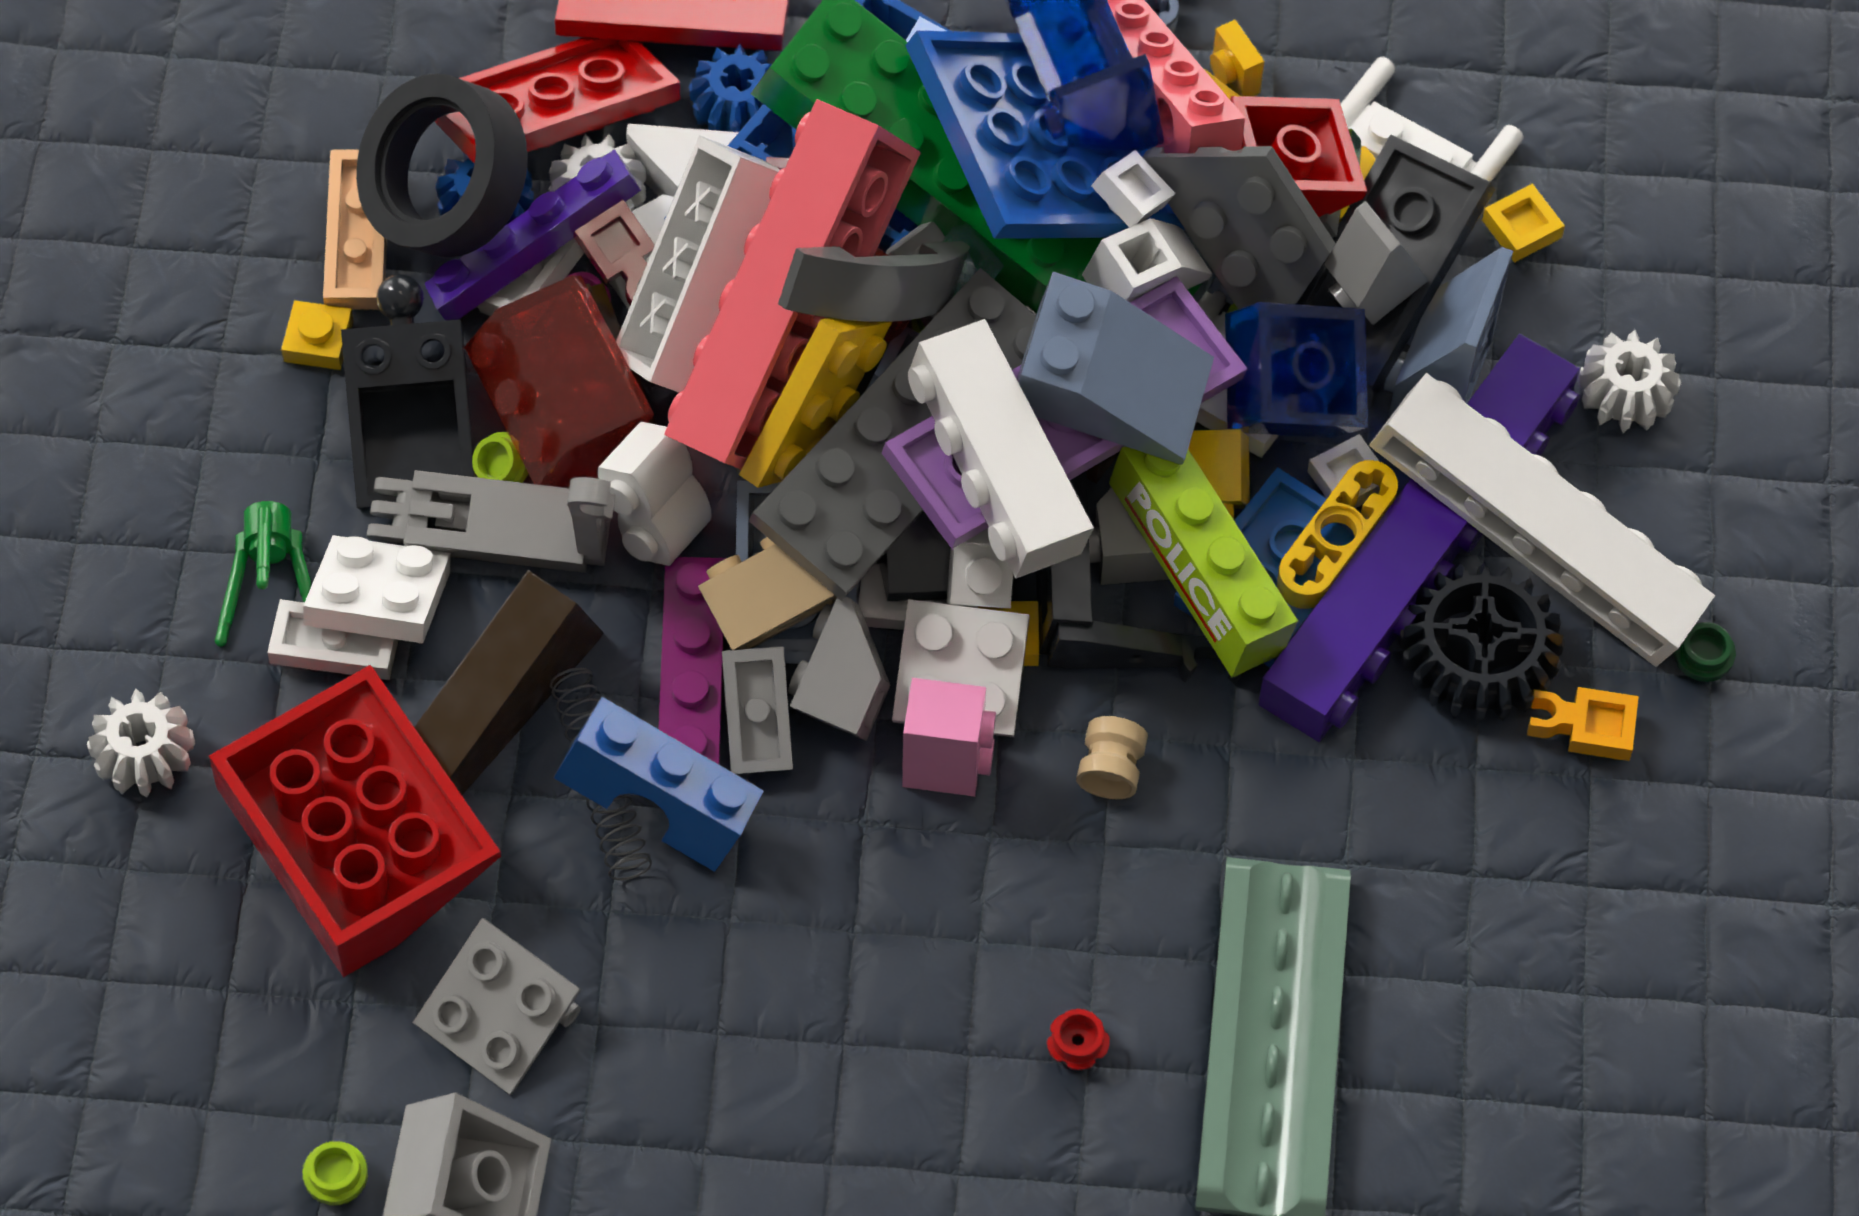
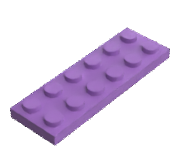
(936, 478)

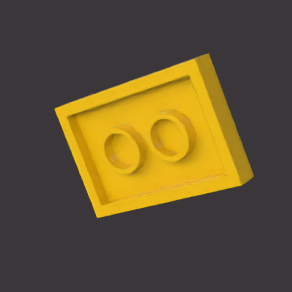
(815, 395)

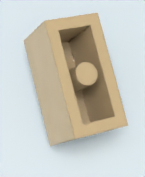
(761, 595)

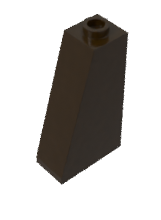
(505, 678)

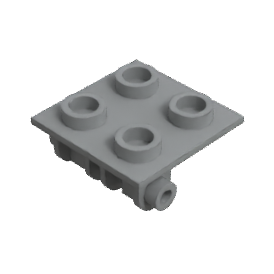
(498, 1006)

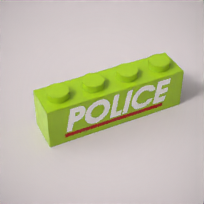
(1205, 558)

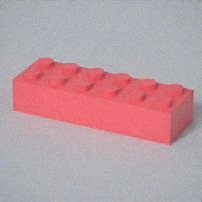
(830, 194)

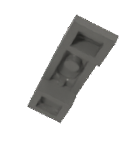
(874, 287)

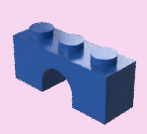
(629, 756)

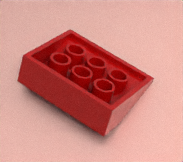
(354, 817)

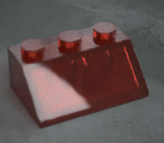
(558, 381)

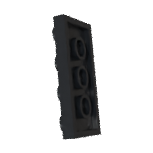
(1431, 214)

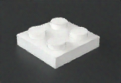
(377, 589)
(966, 649)

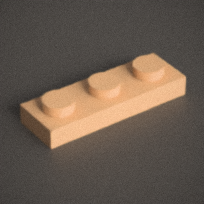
(353, 247)

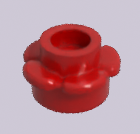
(1083, 1024)

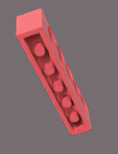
(1188, 100)

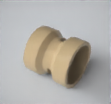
(1112, 757)

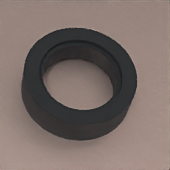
(387, 153)

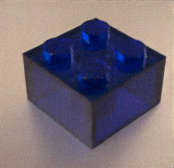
(1301, 370)

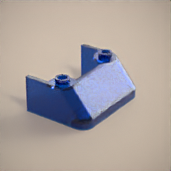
(1088, 75)

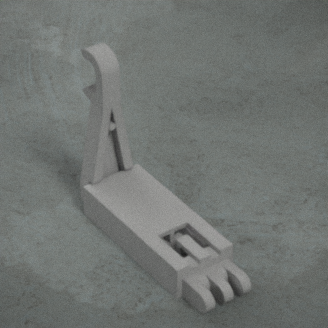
(498, 519)

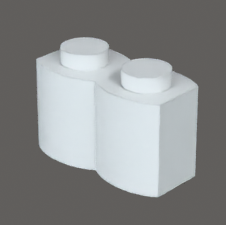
(656, 494)

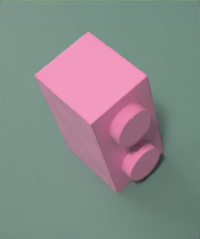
(947, 737)

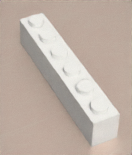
(1542, 520)

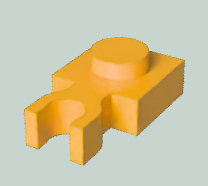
(1597, 721)

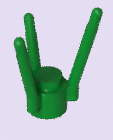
(266, 540)

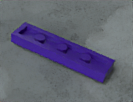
(531, 237)

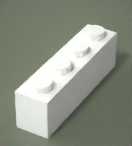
(999, 449)

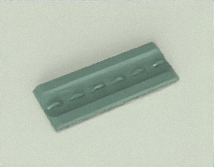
(1274, 1040)

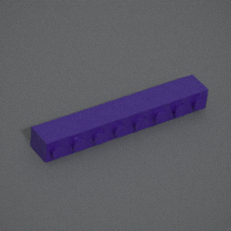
(1414, 540)

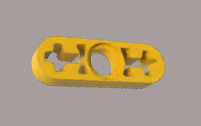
(1336, 509)

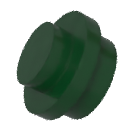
(1706, 652)

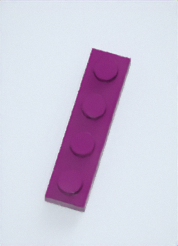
(691, 660)

